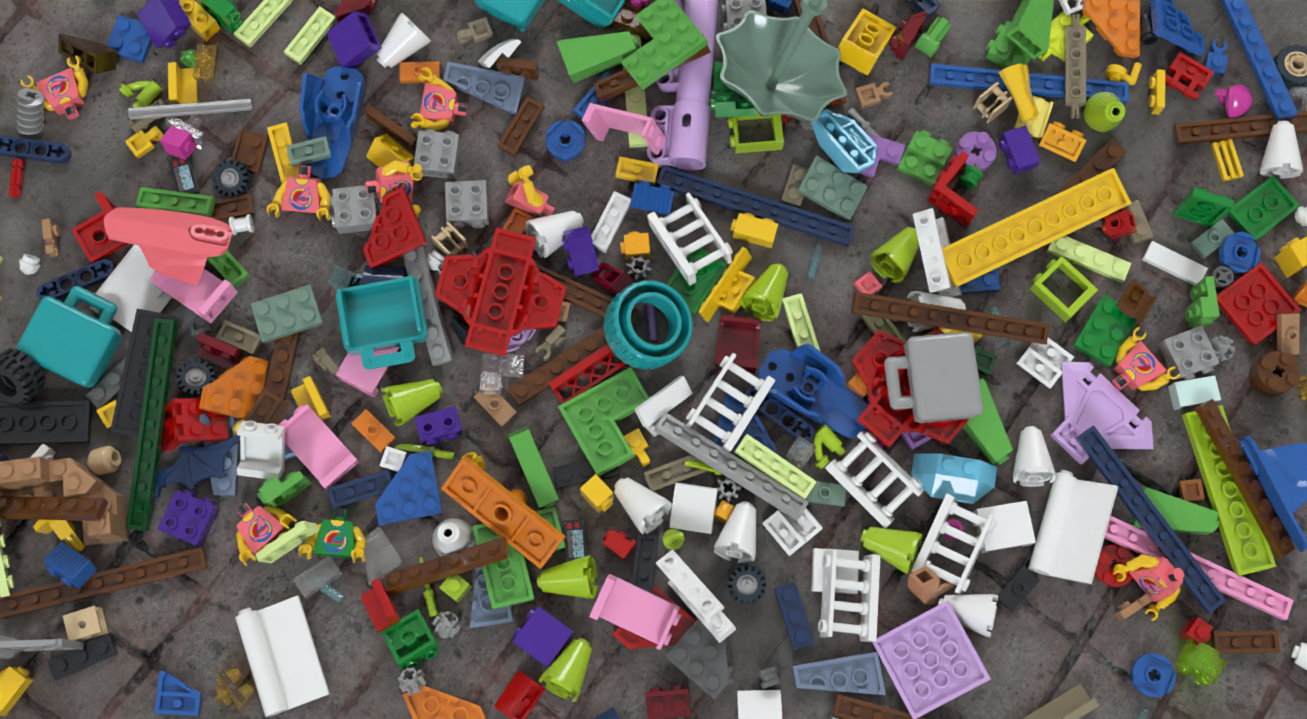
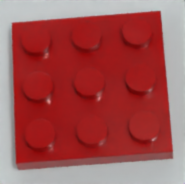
(1255, 302)

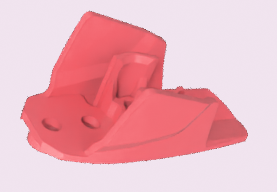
(170, 240)

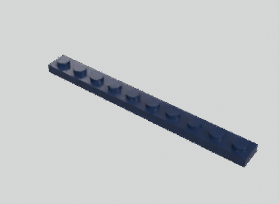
(758, 206)
(1150, 519)

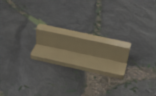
(1069, 705)

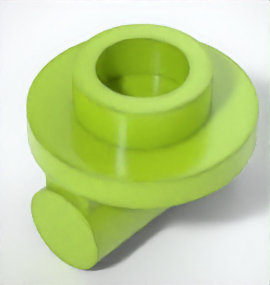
(673, 539)

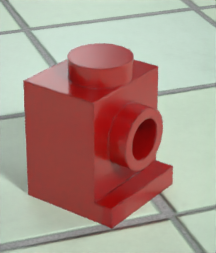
(1125, 226)
(618, 543)
(1196, 630)

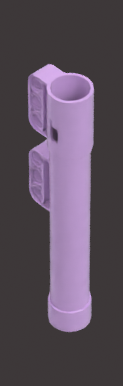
(689, 118)

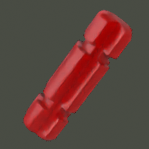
(16, 178)

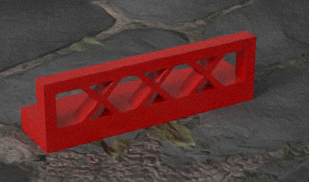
(581, 370)

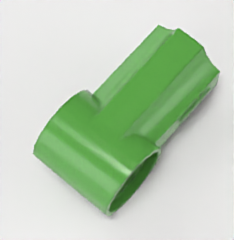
(931, 40)

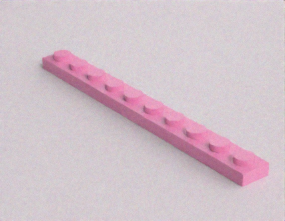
(1223, 579)

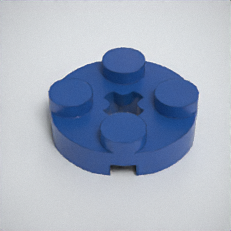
(565, 151)
(1229, 256)
(1164, 671)

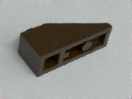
(93, 55)

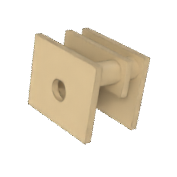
(996, 108)
(445, 234)
(85, 624)

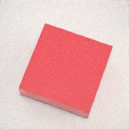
(868, 284)

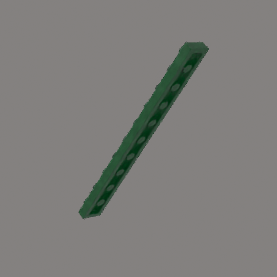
(151, 424)

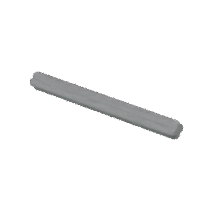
(189, 109)

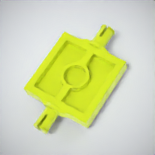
(1057, 35)

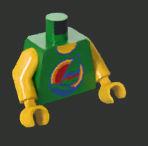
(336, 539)

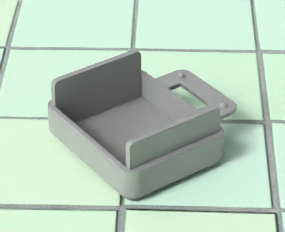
(940, 378)

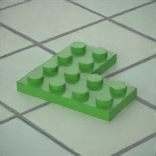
(673, 42)
(594, 418)
(508, 579)

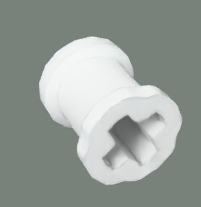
(241, 224)

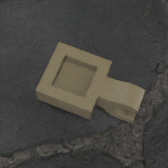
(477, 30)
(556, 338)
(324, 360)

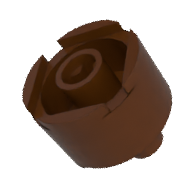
(1285, 373)

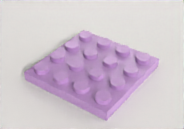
(931, 660)

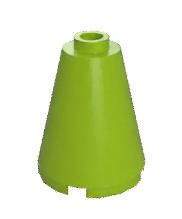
(1103, 111)
(896, 255)
(767, 293)
(410, 399)
(893, 546)
(571, 578)
(568, 670)

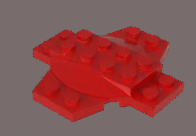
(500, 292)
(879, 417)

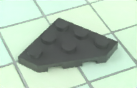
(702, 659)

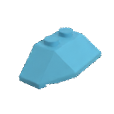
(844, 142)
(954, 475)

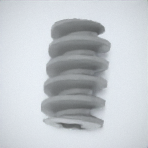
(30, 111)

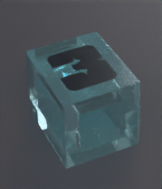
(344, 277)

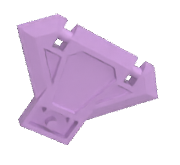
(1099, 406)

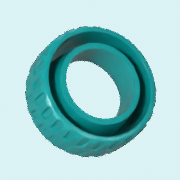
(624, 340)

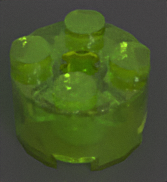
(1201, 663)

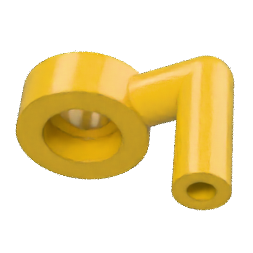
(1118, 73)

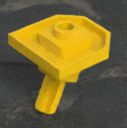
(63, 529)

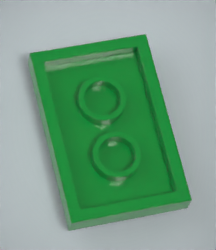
(1203, 207)
(1263, 208)
(705, 280)
(1104, 331)

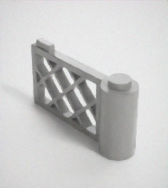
(12, 647)

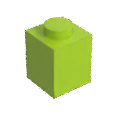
(455, 587)

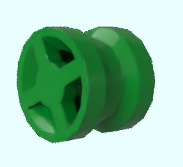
(970, 177)

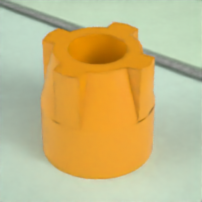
(723, 511)

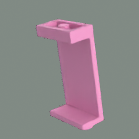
(601, 118)
(204, 299)
(356, 375)
(317, 446)
(636, 610)

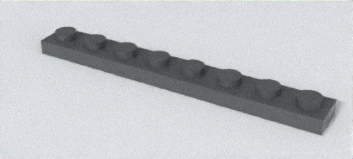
(109, 386)

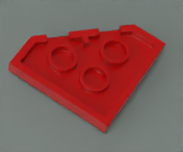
(394, 230)
(634, 641)

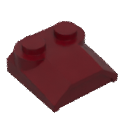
(908, 33)

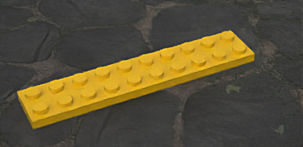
(1034, 227)

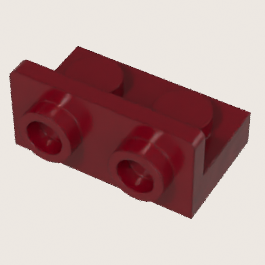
(218, 352)
(667, 703)

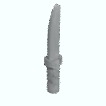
(865, 125)

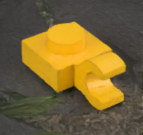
(142, 143)
(638, 445)

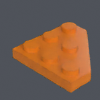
(1116, 22)
(236, 388)
(439, 705)

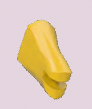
(1018, 83)

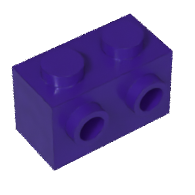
(1019, 150)
(581, 251)
(439, 426)

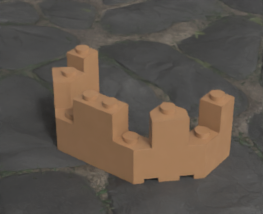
(67, 479)

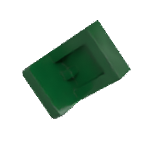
(984, 360)

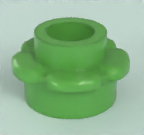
(188, 58)

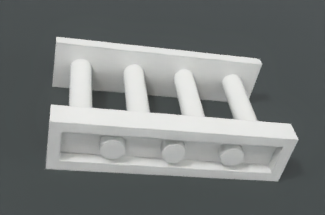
(933, 237)
(680, 254)
(751, 403)
(854, 484)
(939, 526)
(869, 588)
(696, 596)

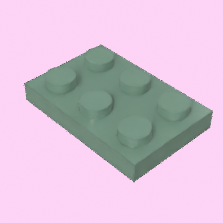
(832, 188)
(286, 313)

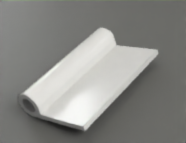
(132, 288)
(1073, 528)
(282, 656)

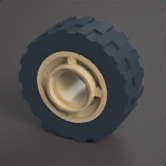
(1285, 62)

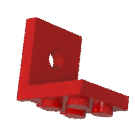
(949, 201)
(87, 231)
(184, 424)

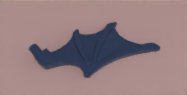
(196, 465)

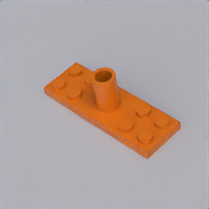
(503, 511)

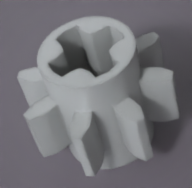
(640, 262)
(1223, 347)
(728, 495)
(446, 624)
(411, 680)

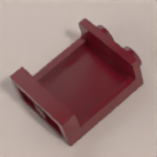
(741, 338)

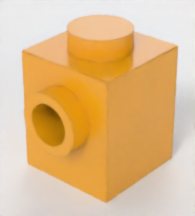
(635, 245)

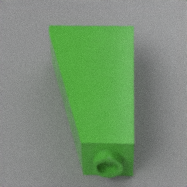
(1032, 26)
(596, 53)
(988, 430)
(533, 467)
(1181, 515)

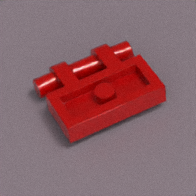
(1190, 71)

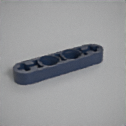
(31, 150)
(75, 277)
(783, 411)

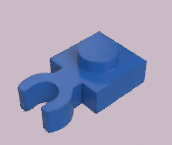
(1216, 60)

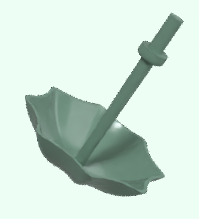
(782, 64)

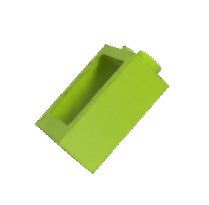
(777, 132)
(1051, 300)

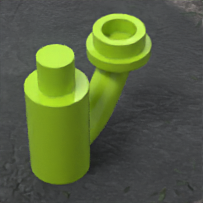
(146, 96)
(830, 440)

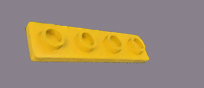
(730, 287)

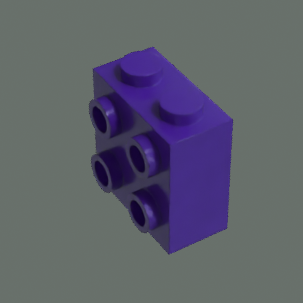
(164, 22)
(353, 40)
(189, 517)
(542, 636)

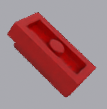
(380, 606)
(519, 697)

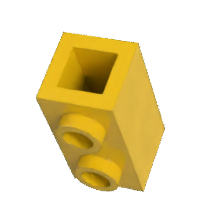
(200, 19)
(754, 230)
(12, 685)

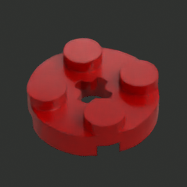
(1104, 573)

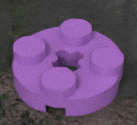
(980, 141)

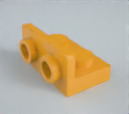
(1063, 142)

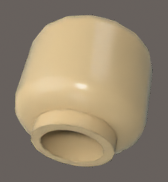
(104, 460)

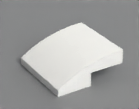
(503, 49)
(1044, 361)
(693, 508)
(790, 532)
(842, 573)
(759, 704)

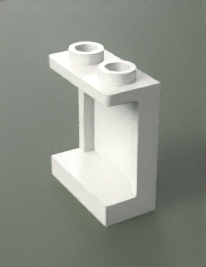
(261, 450)
(1012, 526)

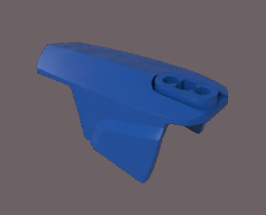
(332, 117)
(816, 388)
(1284, 480)

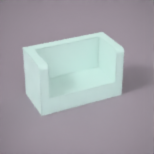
(1194, 392)

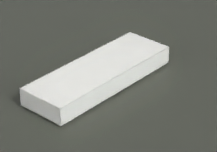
(610, 221)
(1174, 263)
(663, 401)

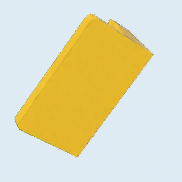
(182, 85)
(386, 149)
(310, 395)

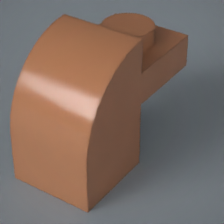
(927, 585)

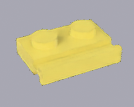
(1037, 127)

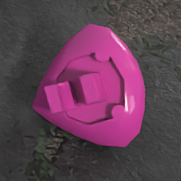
(1236, 100)

